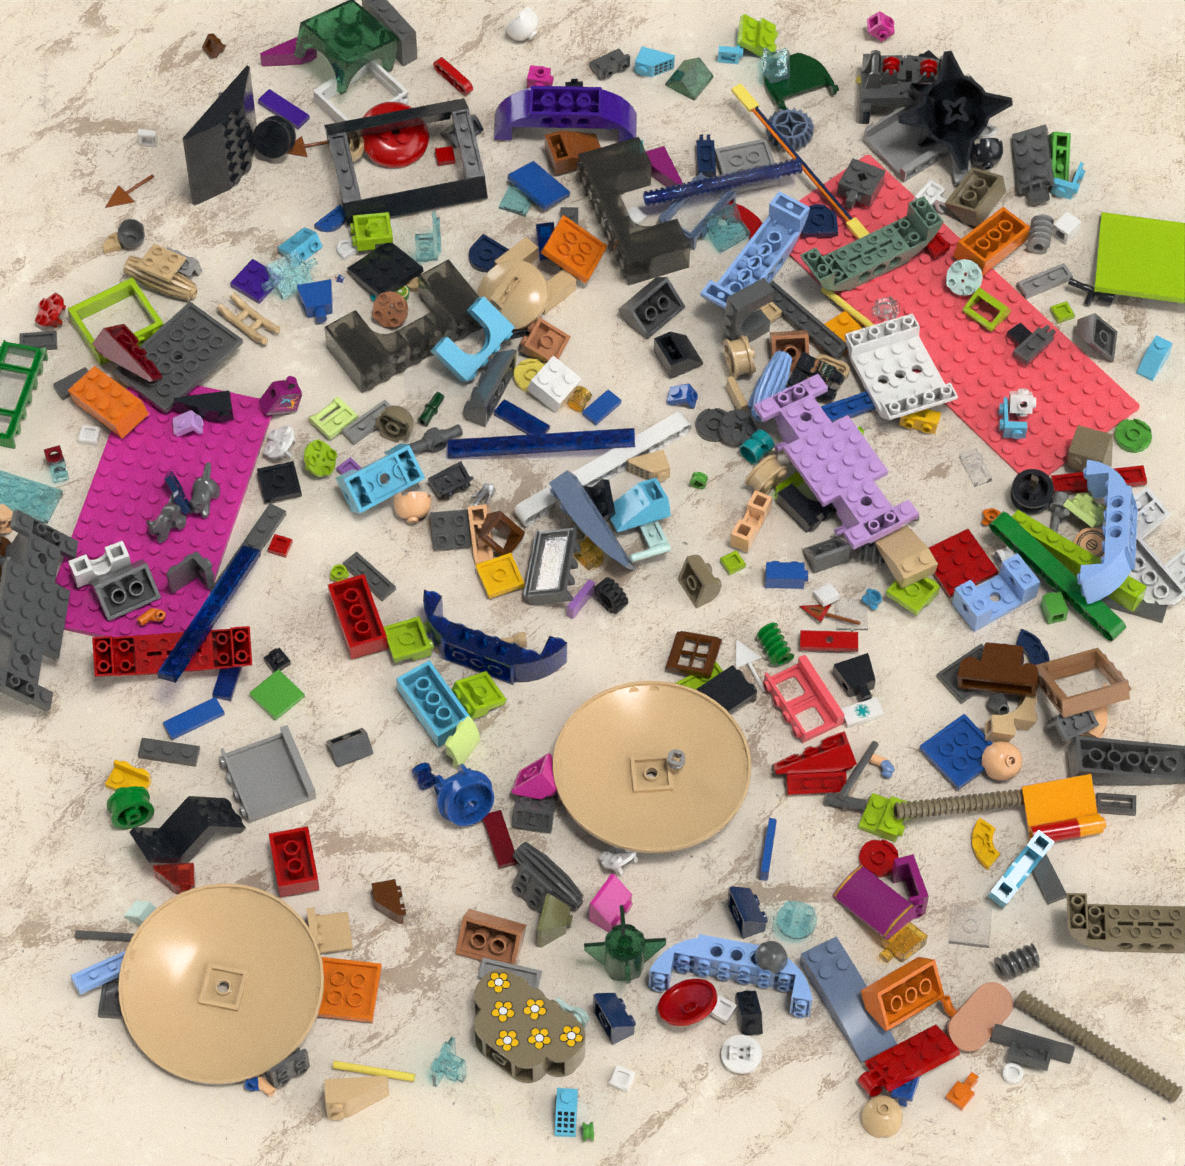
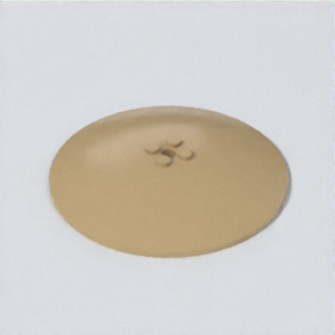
(625, 735)
(213, 939)

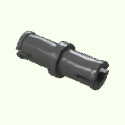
(848, 802)

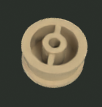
(739, 356)
(766, 475)

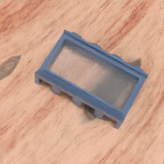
(694, 210)

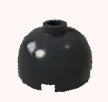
(986, 152)

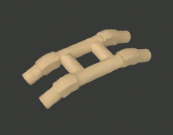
(247, 310)

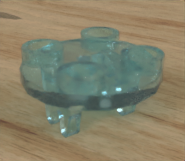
(805, 923)

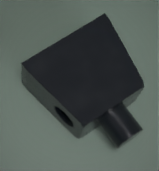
(856, 676)

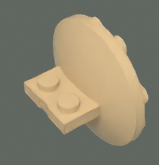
(516, 292)

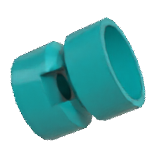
(757, 446)

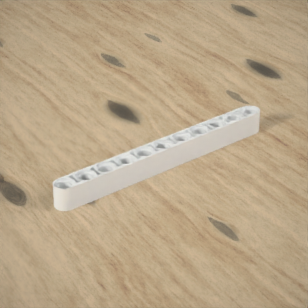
(607, 466)

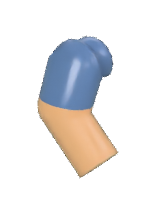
(885, 763)

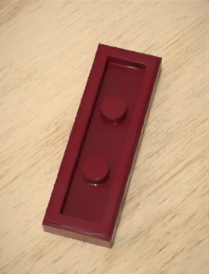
(499, 839)

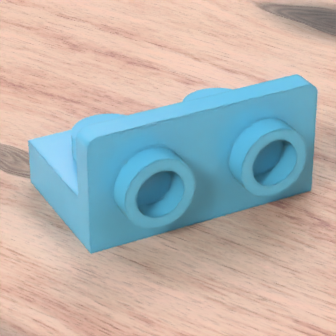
(304, 241)

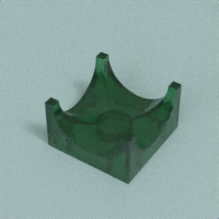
(348, 40)

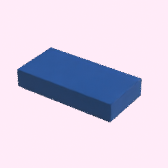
(601, 407)

